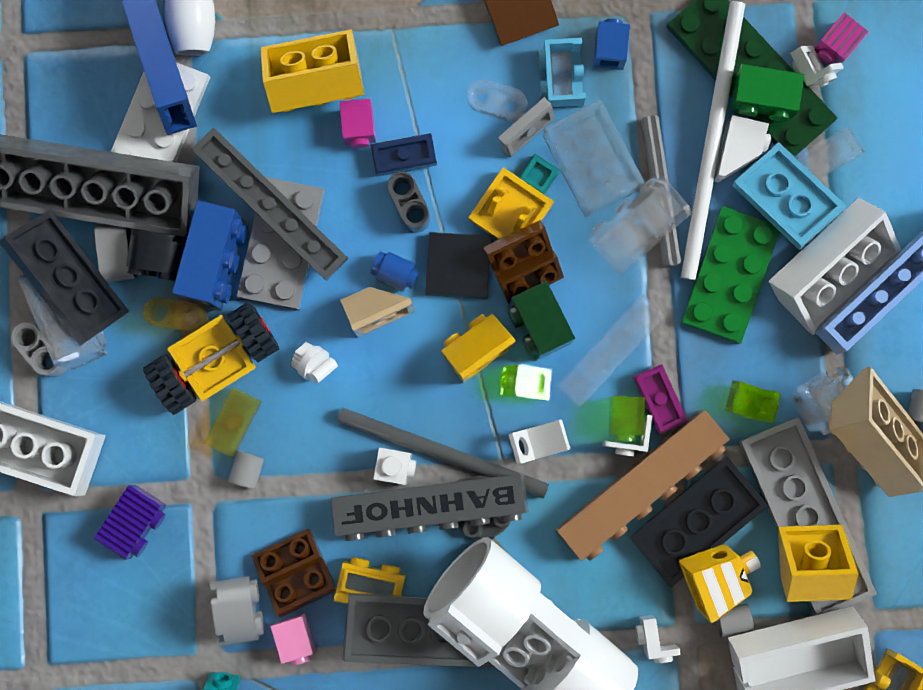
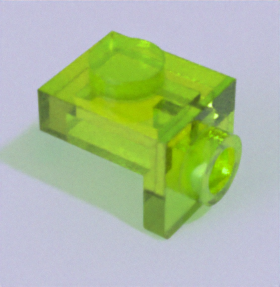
(753, 402)

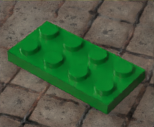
(730, 275)

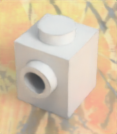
(394, 466)

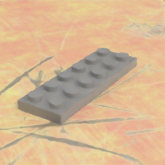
(800, 493)

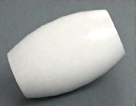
(190, 26)

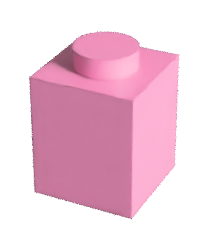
(293, 639)

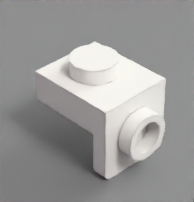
(808, 63)
(648, 637)

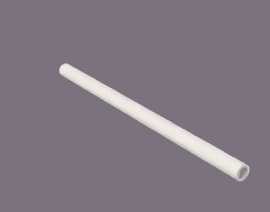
(712, 140)

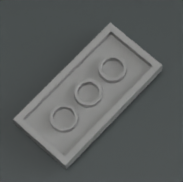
(272, 268)

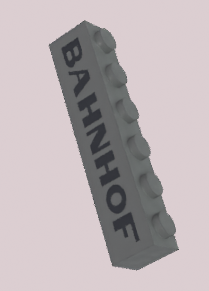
(430, 505)

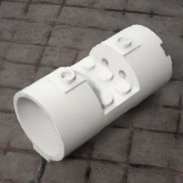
(498, 615)

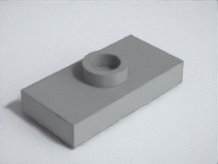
(526, 127)

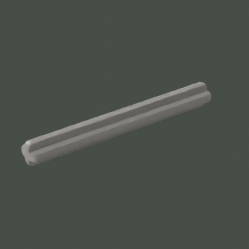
(657, 168)

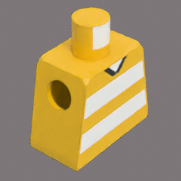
(718, 579)

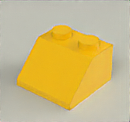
(477, 347)
(816, 563)

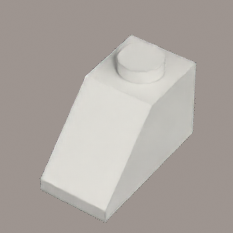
(741, 145)

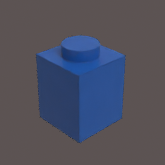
(611, 44)

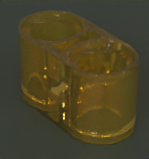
(175, 315)

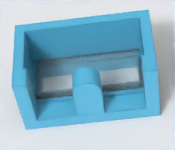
(562, 72)

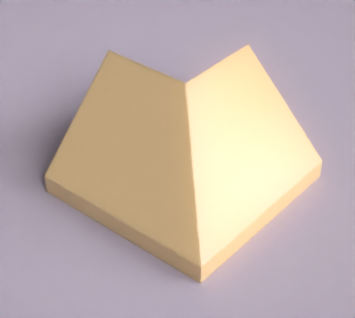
(374, 308)

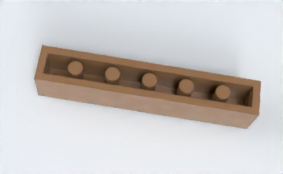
(642, 485)

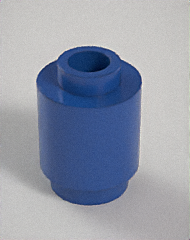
(394, 271)

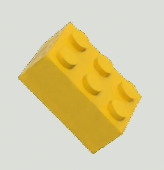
(311, 71)

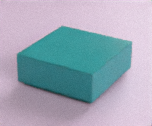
(539, 174)

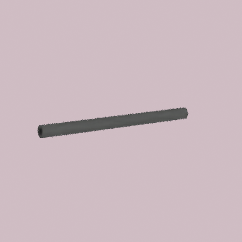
(435, 449)

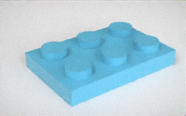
(789, 196)

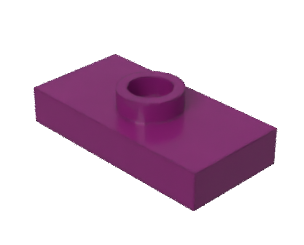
(660, 399)

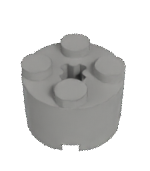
(235, 610)

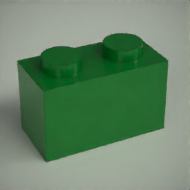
(767, 92)

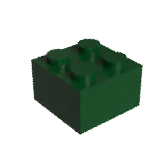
(540, 321)

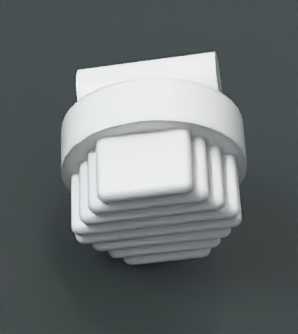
(313, 362)

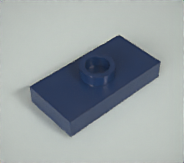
(403, 154)

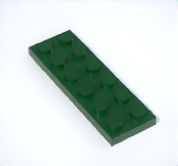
(702, 31)

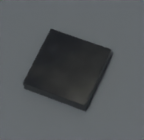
(457, 265)

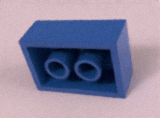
(210, 255)

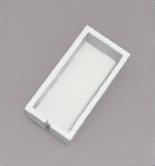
(805, 654)

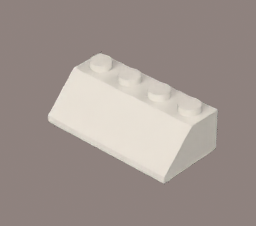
(836, 264)

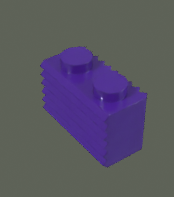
(130, 522)

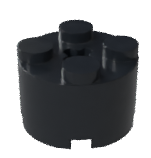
(155, 253)

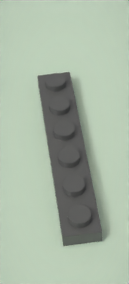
(270, 204)

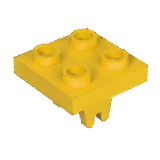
(509, 206)

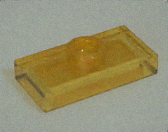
(233, 422)

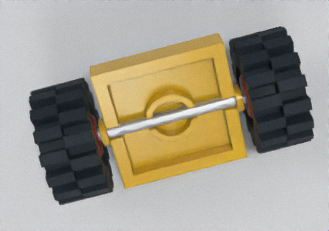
(210, 358)

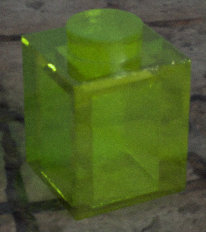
(626, 417)

